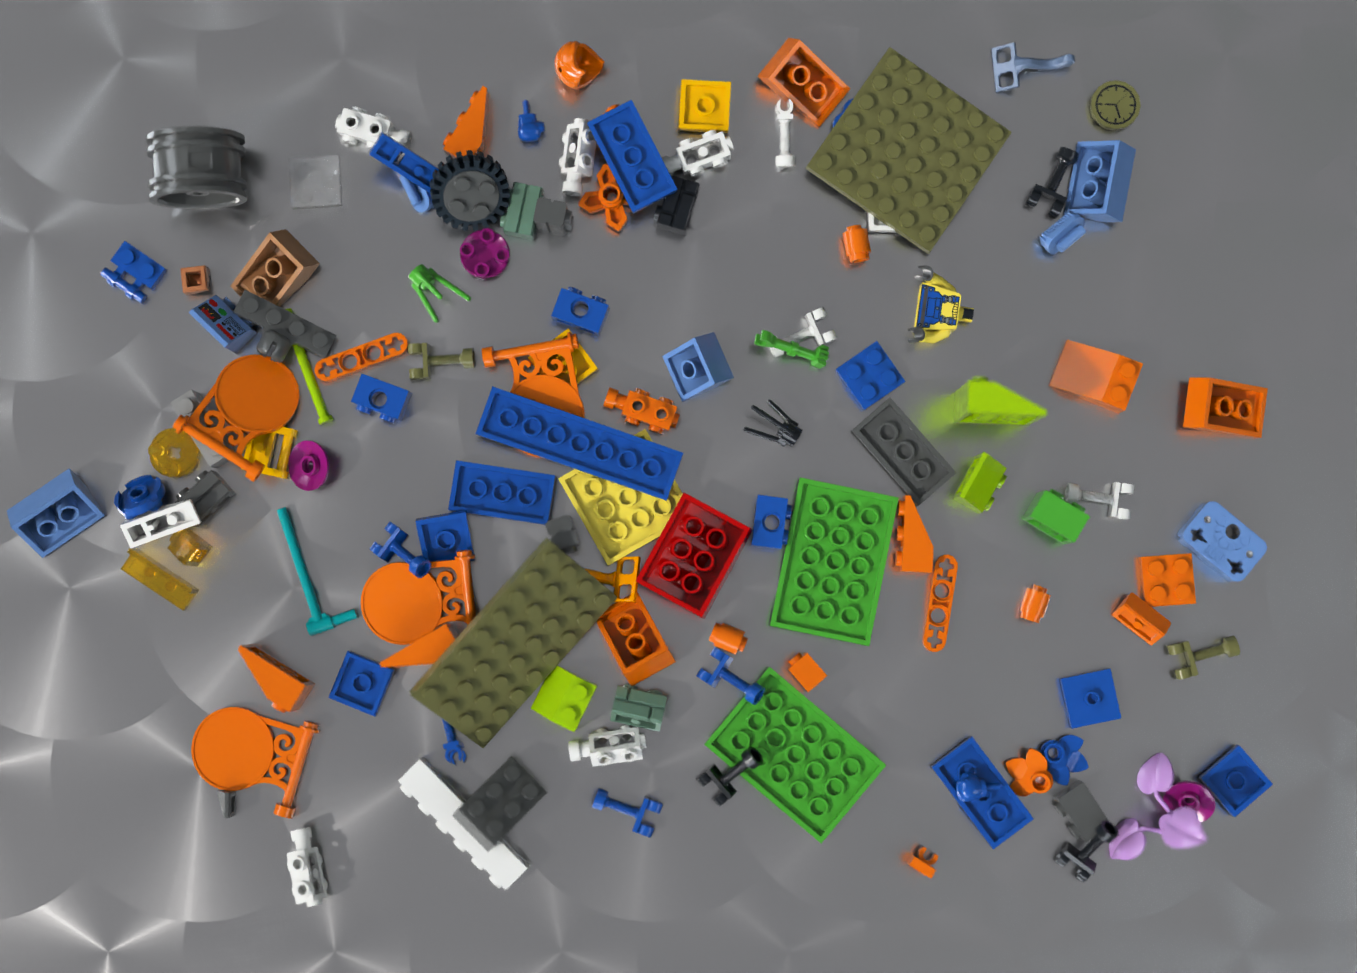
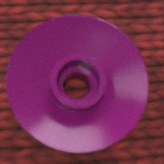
(308, 465)
(1201, 798)

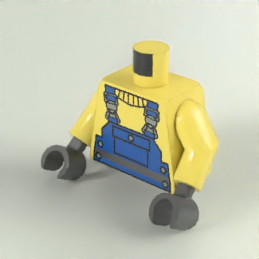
(937, 309)

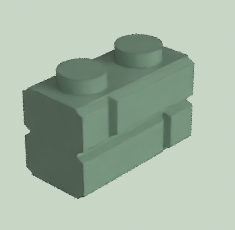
(520, 212)
(638, 707)

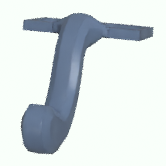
(1018, 64)

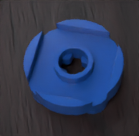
(140, 496)

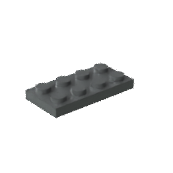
(903, 451)

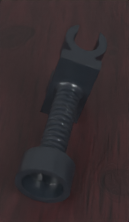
(1066, 157)
(750, 758)
(1105, 832)

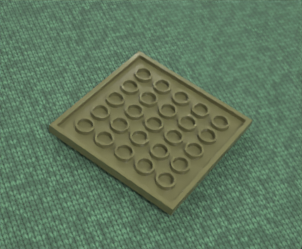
(908, 150)

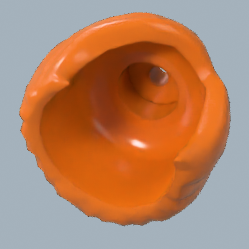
(577, 64)

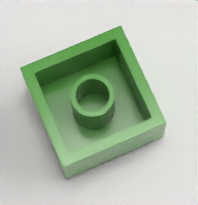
(1056, 516)

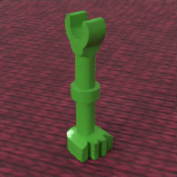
(817, 357)

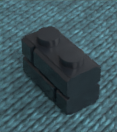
(678, 207)

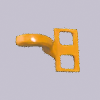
(618, 579)

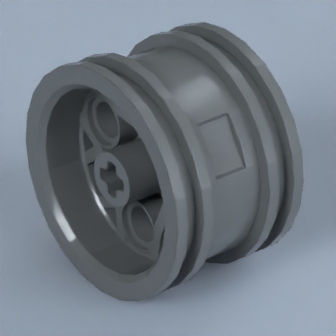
(196, 167)

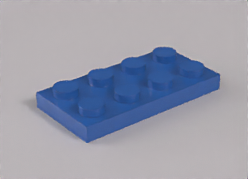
(632, 156)
(502, 492)
(998, 813)

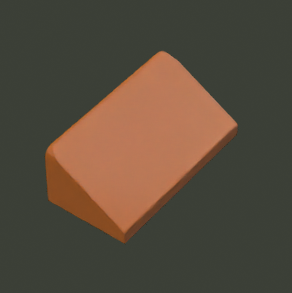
(1141, 619)

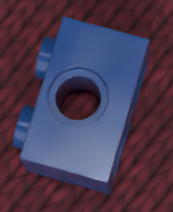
(590, 322)
(369, 388)
(766, 507)

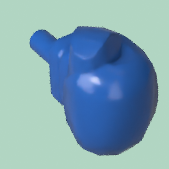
(528, 127)
(973, 788)

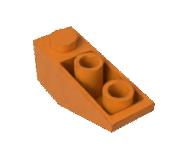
(471, 127)
(915, 546)

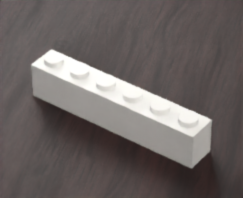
(442, 801)

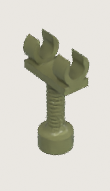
(466, 358)
(1229, 646)

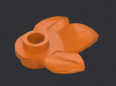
(1026, 771)

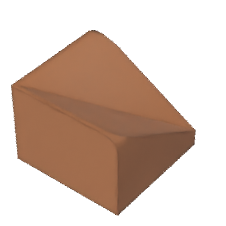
(195, 279)

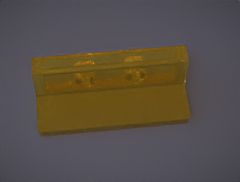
(159, 578)

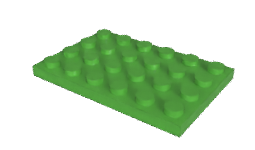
(834, 561)
(808, 759)

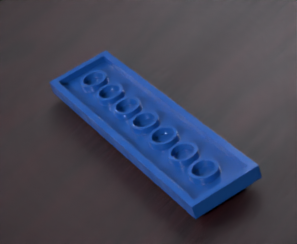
(579, 443)

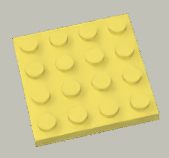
(617, 515)

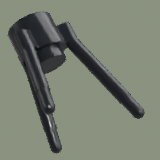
(787, 431)

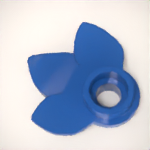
(1067, 758)

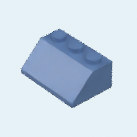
(1100, 180)
(54, 513)

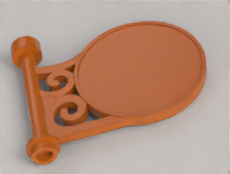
(543, 388)
(253, 399)
(408, 607)
(238, 749)

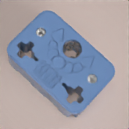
(1216, 547)

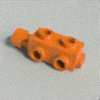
(648, 412)

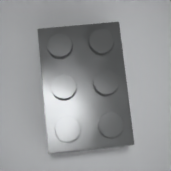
(499, 804)

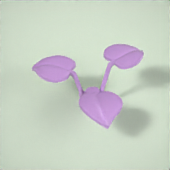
(1178, 827)

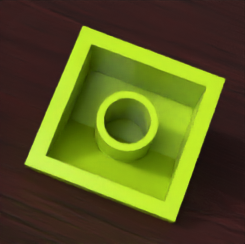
(980, 483)
(564, 698)

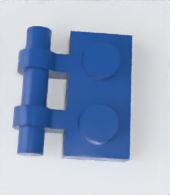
(139, 266)

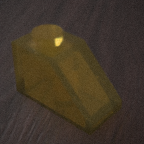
(188, 547)

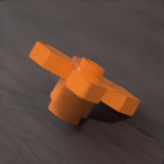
(598, 200)

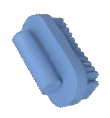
(418, 197)
(1063, 233)

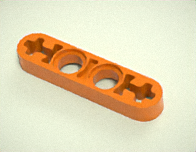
(360, 353)
(942, 603)

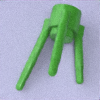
(423, 279)

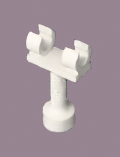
(785, 158)
(812, 330)
(1073, 494)

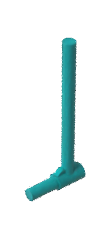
(319, 621)

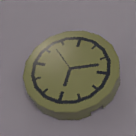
(1115, 105)

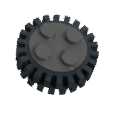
(469, 190)

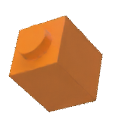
(806, 671)

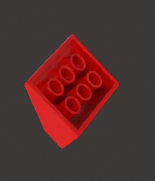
(694, 555)

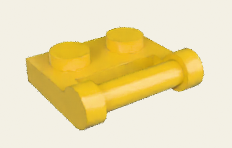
(262, 449)

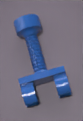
(418, 565)
(753, 692)
(453, 746)
(603, 800)

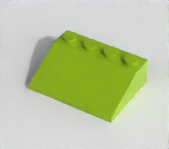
(993, 404)

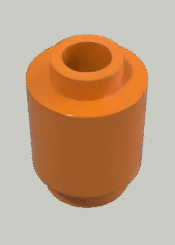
(857, 244)
(1035, 603)
(728, 638)

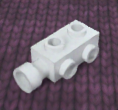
(363, 127)
(701, 151)
(579, 154)
(610, 746)
(304, 872)

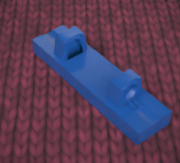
(410, 166)

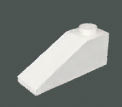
(160, 522)

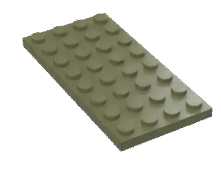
(513, 643)

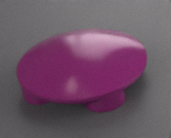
(484, 253)

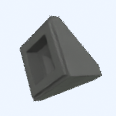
(228, 802)

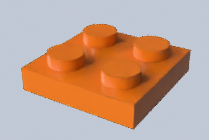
(1167, 579)

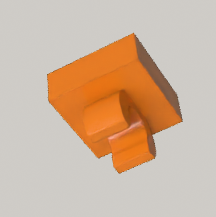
(921, 864)

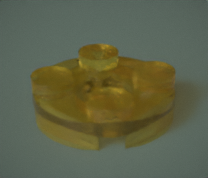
(173, 467)

